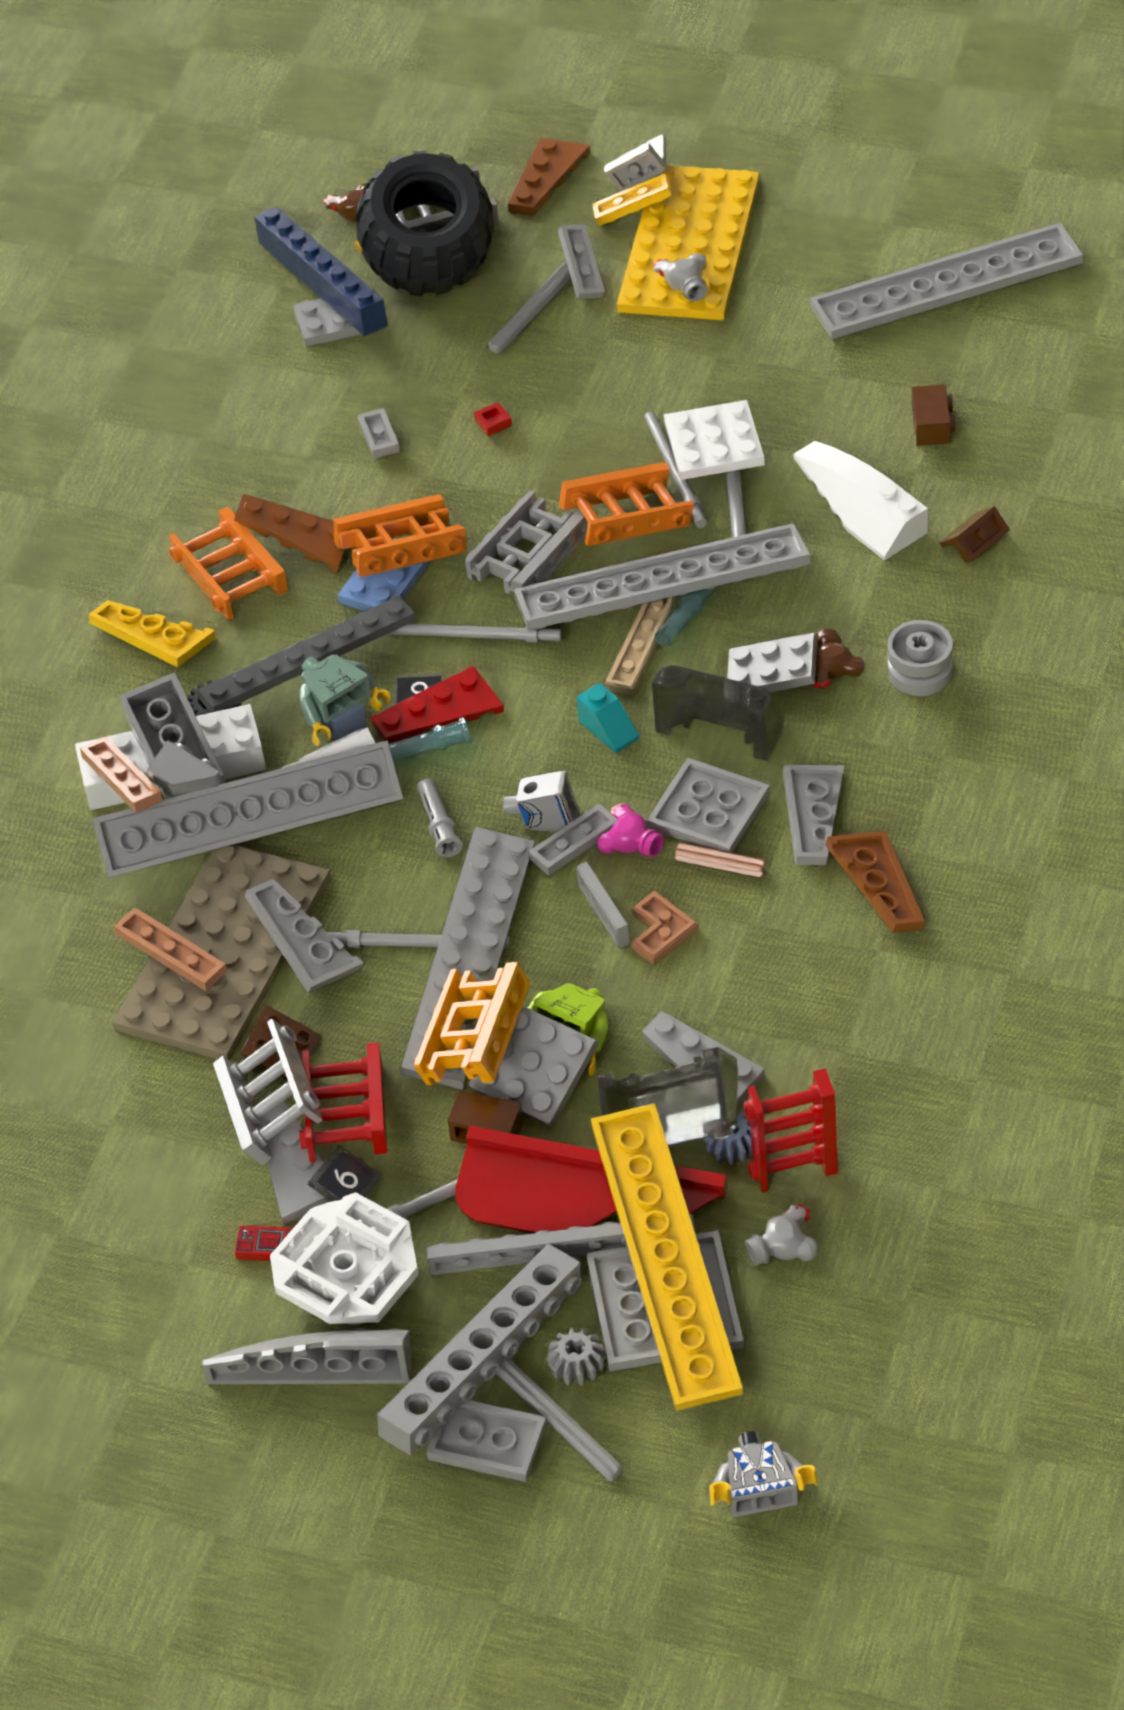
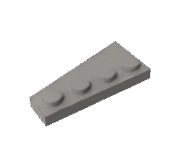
(812, 807)

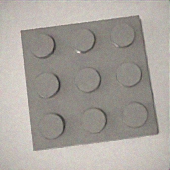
(708, 806)
(540, 1066)

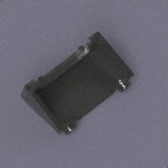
(689, 694)
(689, 1099)

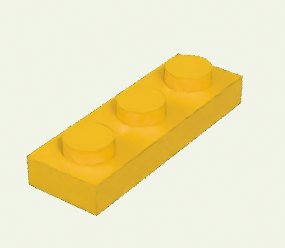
(632, 199)

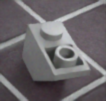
(180, 771)

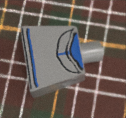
(544, 802)

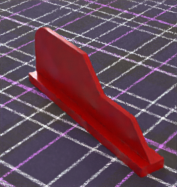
(550, 1184)

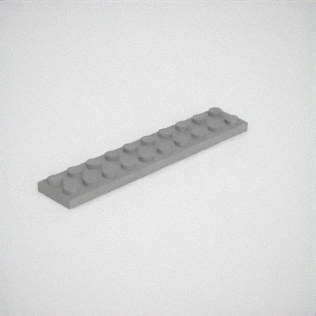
(946, 280)
(661, 576)
(247, 809)
(473, 929)

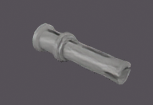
(441, 826)

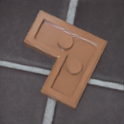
(667, 927)

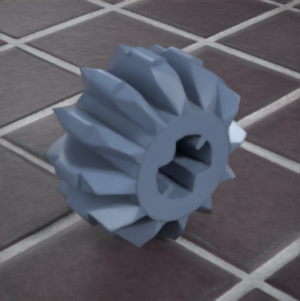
(734, 1146)

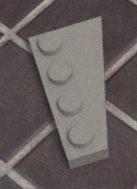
(302, 941)
(681, 1044)
(291, 1169)

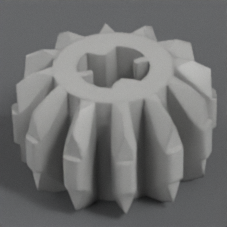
(576, 1356)

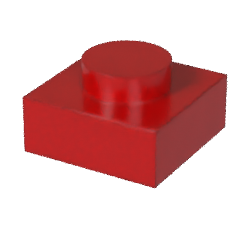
(493, 419)

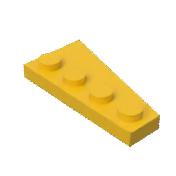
(151, 633)

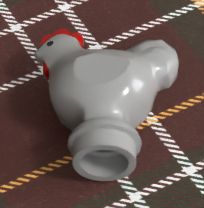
(685, 275)
(783, 1238)

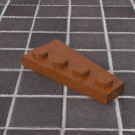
(544, 172)
(292, 528)
(879, 876)

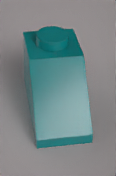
(606, 718)

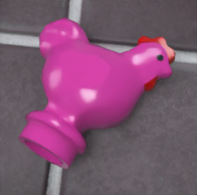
(630, 834)

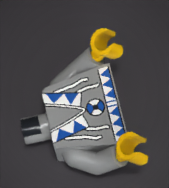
(759, 1477)

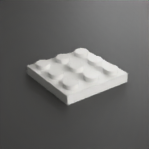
(714, 439)

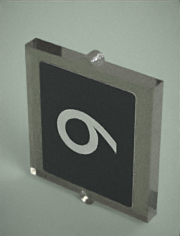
(344, 1175)

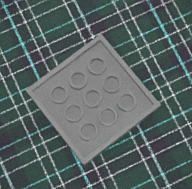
(622, 1311)

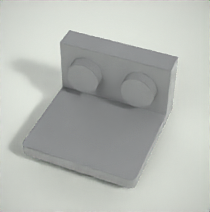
(638, 164)

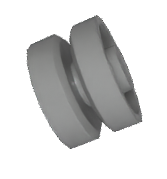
(920, 657)

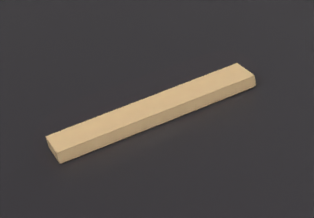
(639, 646)

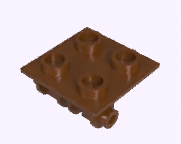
(261, 1034)

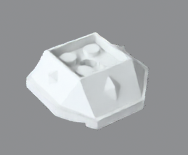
(346, 1261)

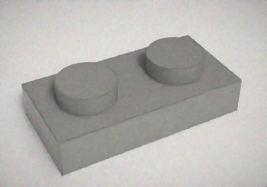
(378, 433)

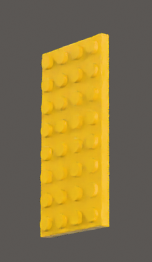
(702, 216)

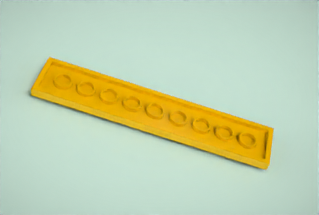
(666, 1257)

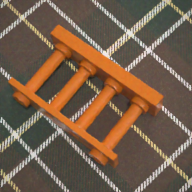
(620, 485)
(243, 544)

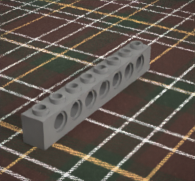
(479, 1350)

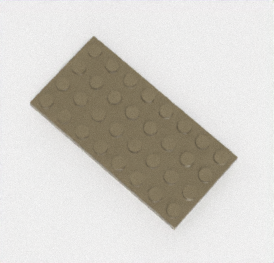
(221, 922)

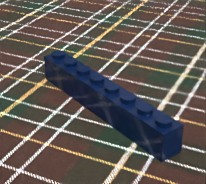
(321, 271)

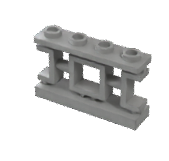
(542, 559)

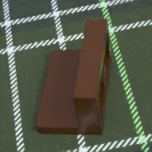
(977, 533)

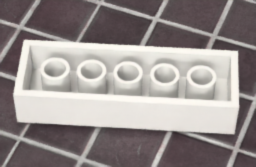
(229, 733)

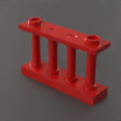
(370, 1109)
(822, 1134)

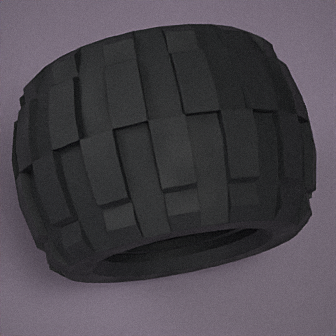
(424, 259)

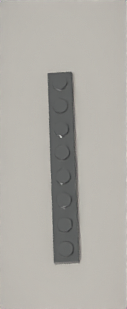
(288, 662)

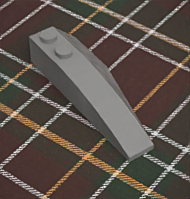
(318, 1358)

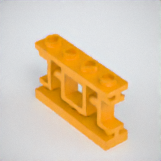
(492, 1031)

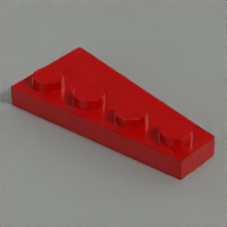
(443, 703)

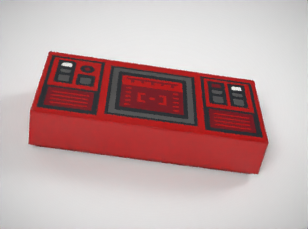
(258, 1241)

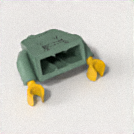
(334, 688)

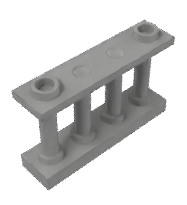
(240, 1095)

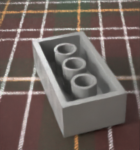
(163, 713)

